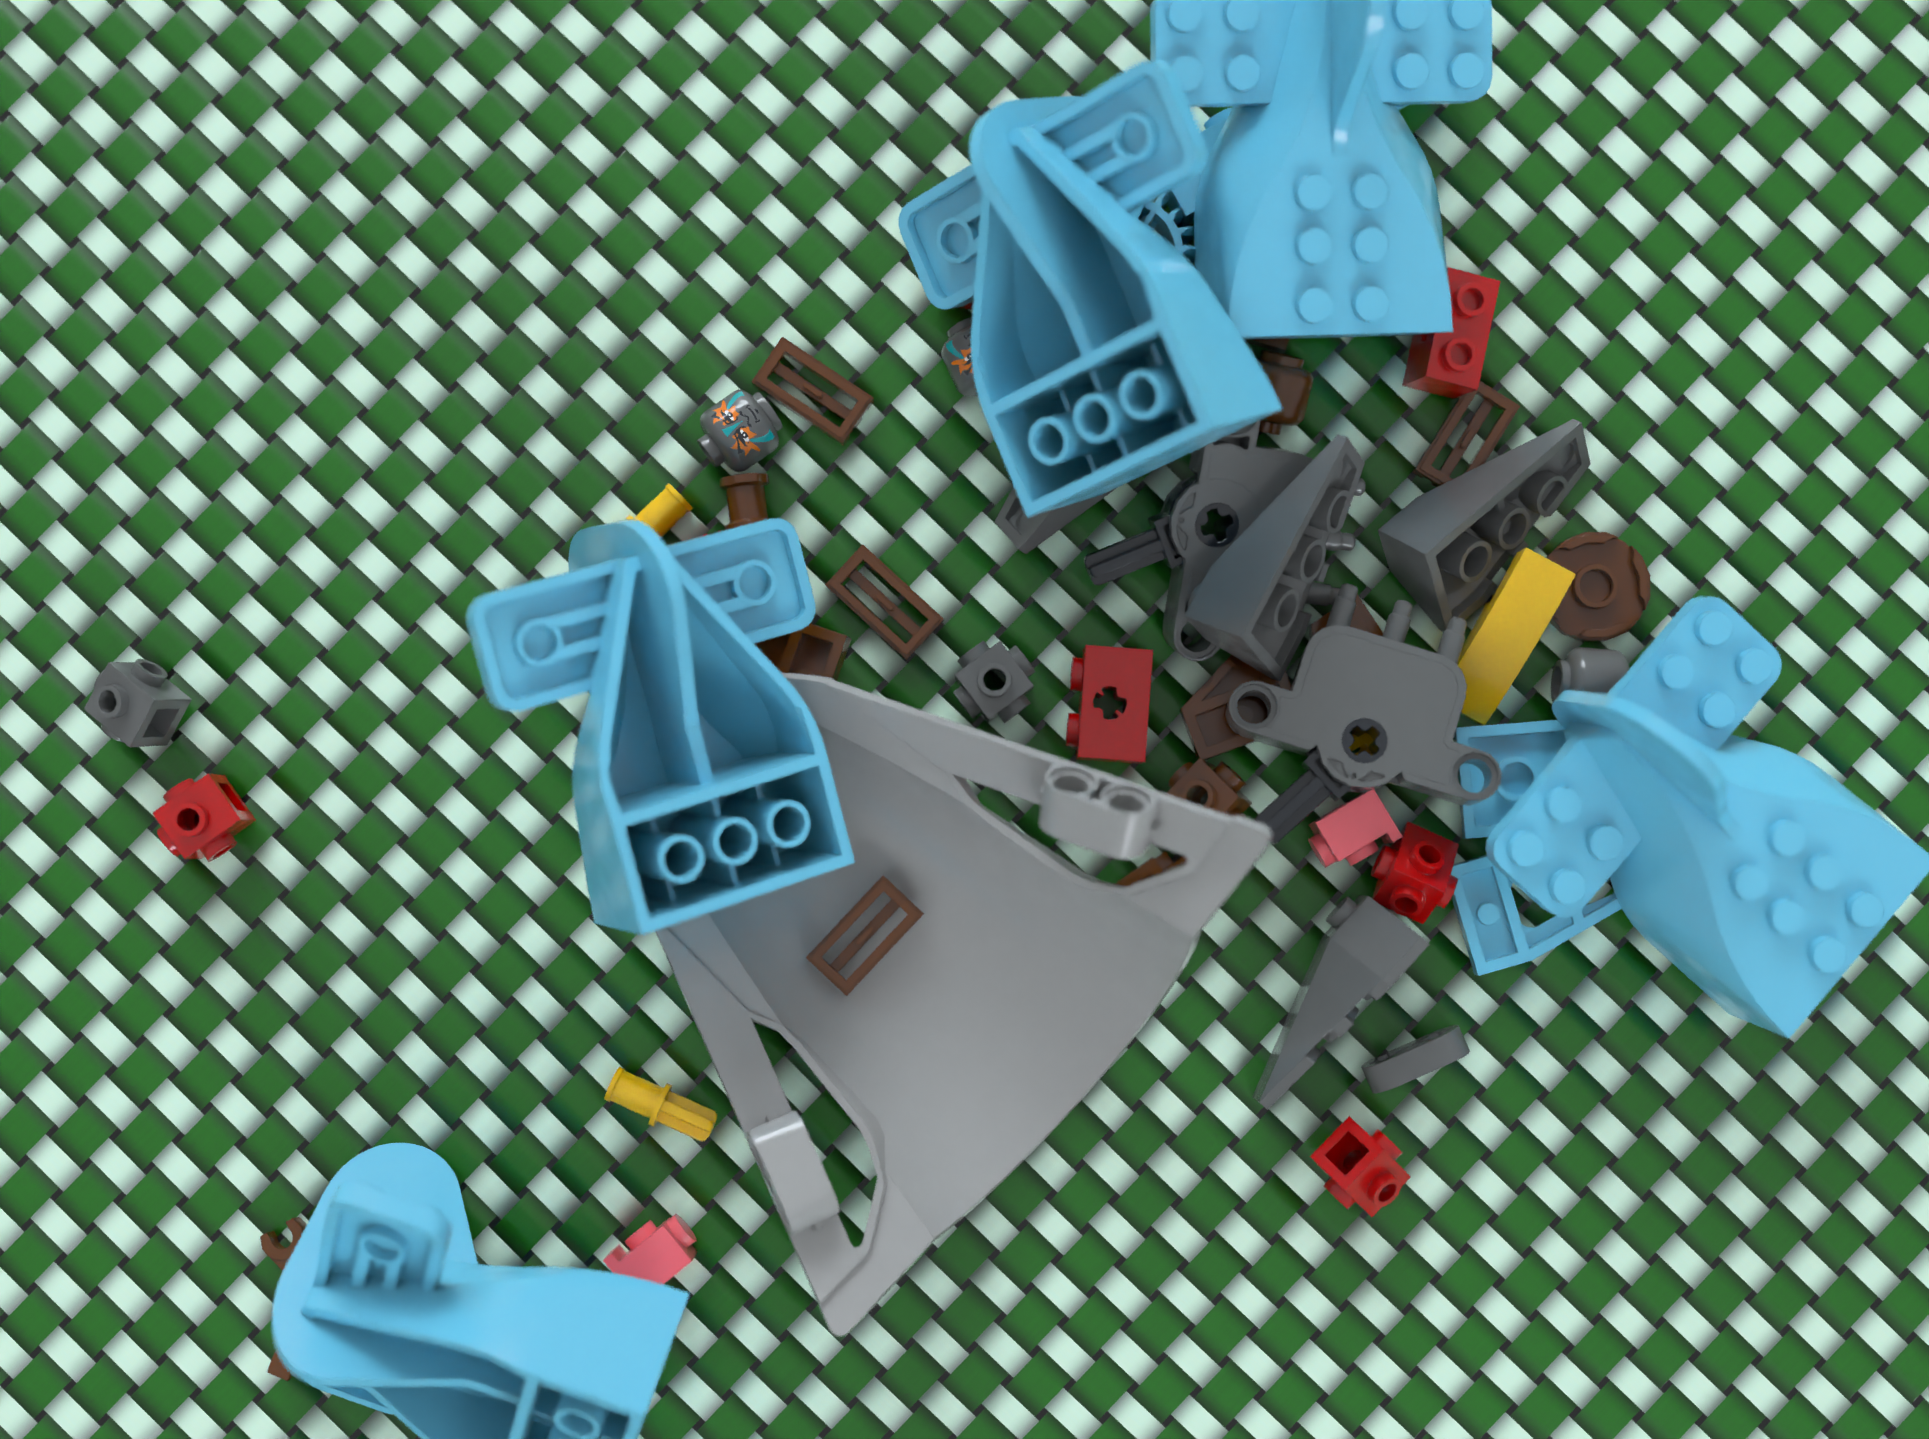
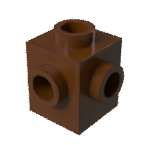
(1210, 787)

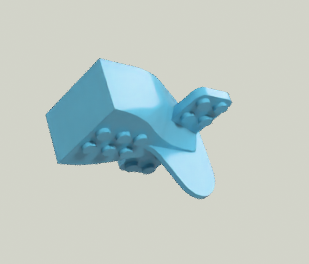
(1316, 189)
(1086, 324)
(693, 748)
(1715, 844)
(408, 1323)

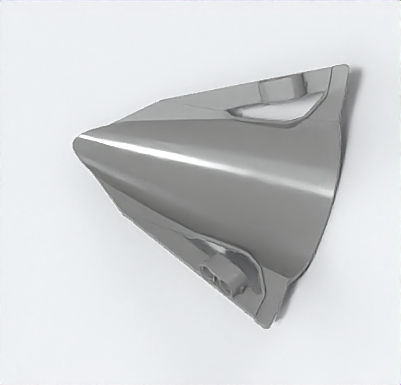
(985, 1008)

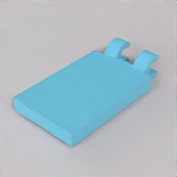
(1522, 755)

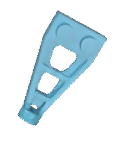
(1493, 926)

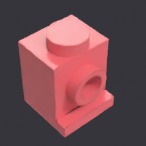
(1352, 830)
(655, 1251)

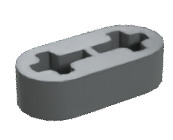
(1415, 1059)

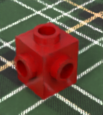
(202, 818)
(1410, 883)
(1361, 1167)

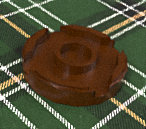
(1607, 589)

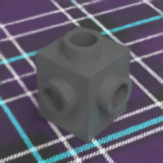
(978, 698)
(137, 703)

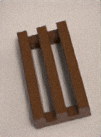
(1491, 398)
(850, 417)
(919, 634)
(832, 970)

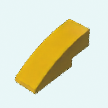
(1509, 630)

